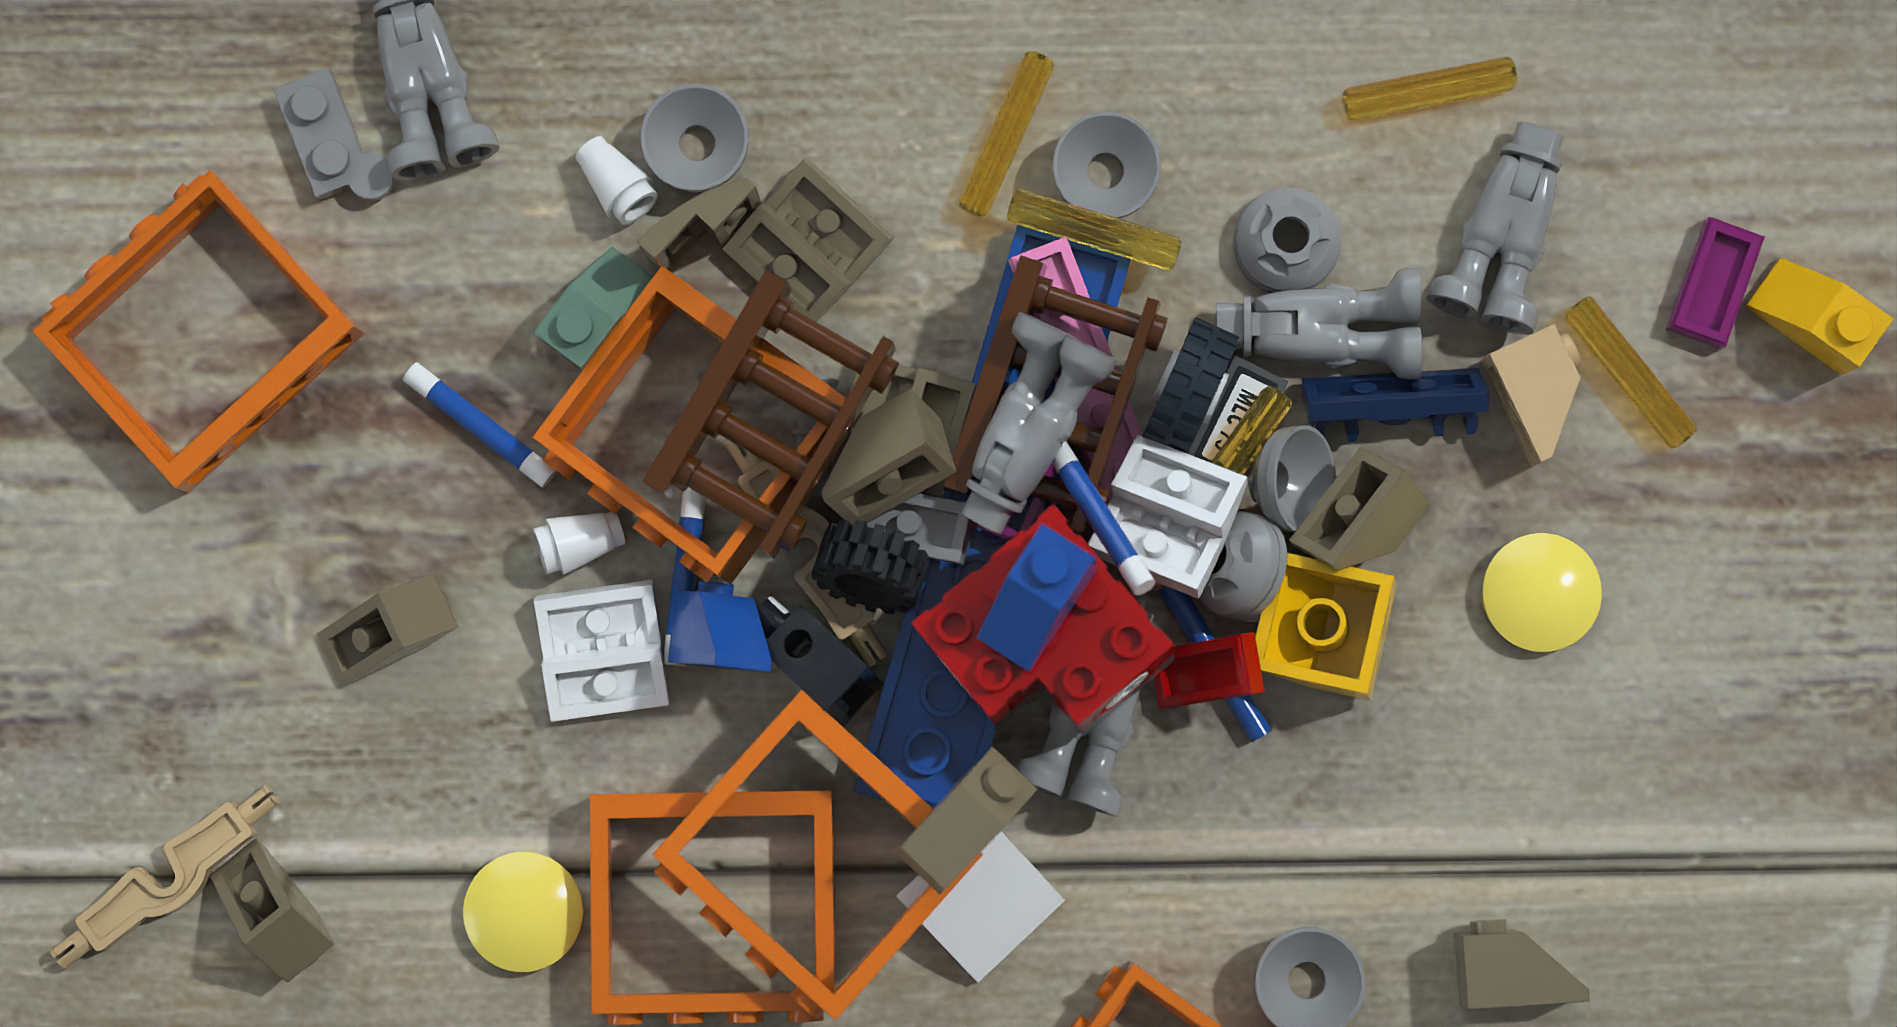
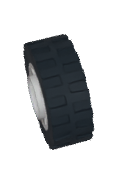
(1191, 385)

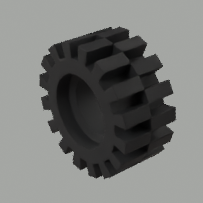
(870, 567)

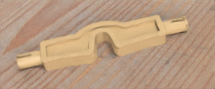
(844, 619)
(192, 860)

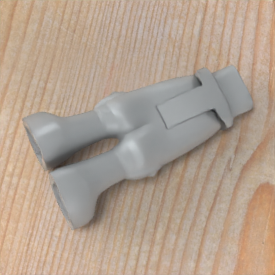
(422, 68)
(1510, 221)
(1315, 322)
(1024, 428)
(1092, 783)

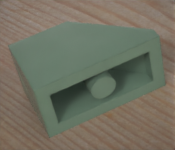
(592, 307)

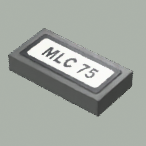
(1238, 394)

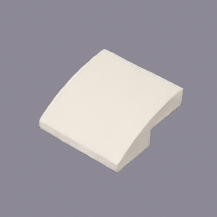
(1173, 512)
(601, 650)
(989, 907)

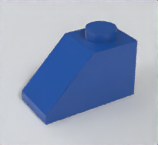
(1037, 597)
(717, 630)

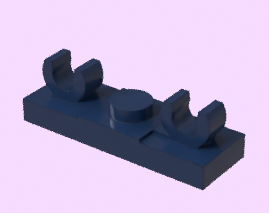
(1395, 399)

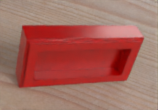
(1210, 672)

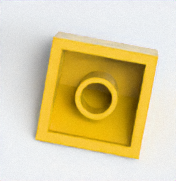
(1326, 627)

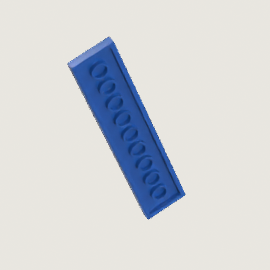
(924, 719)

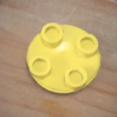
(1541, 592)
(523, 911)

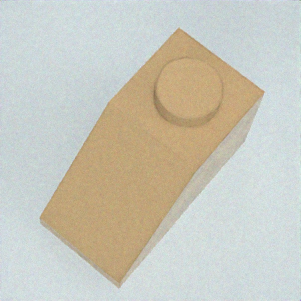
(1536, 388)

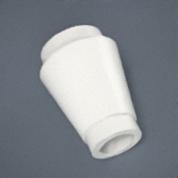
(617, 182)
(576, 540)

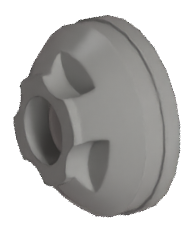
(686, 109)
(1111, 136)
(1265, 262)
(1291, 475)
(1251, 569)
(1342, 974)

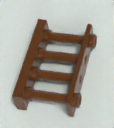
(1034, 293)
(742, 363)

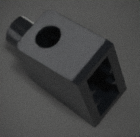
(828, 672)

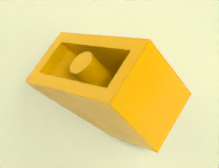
(1819, 315)

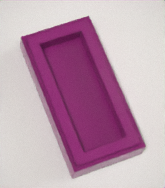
(1715, 283)

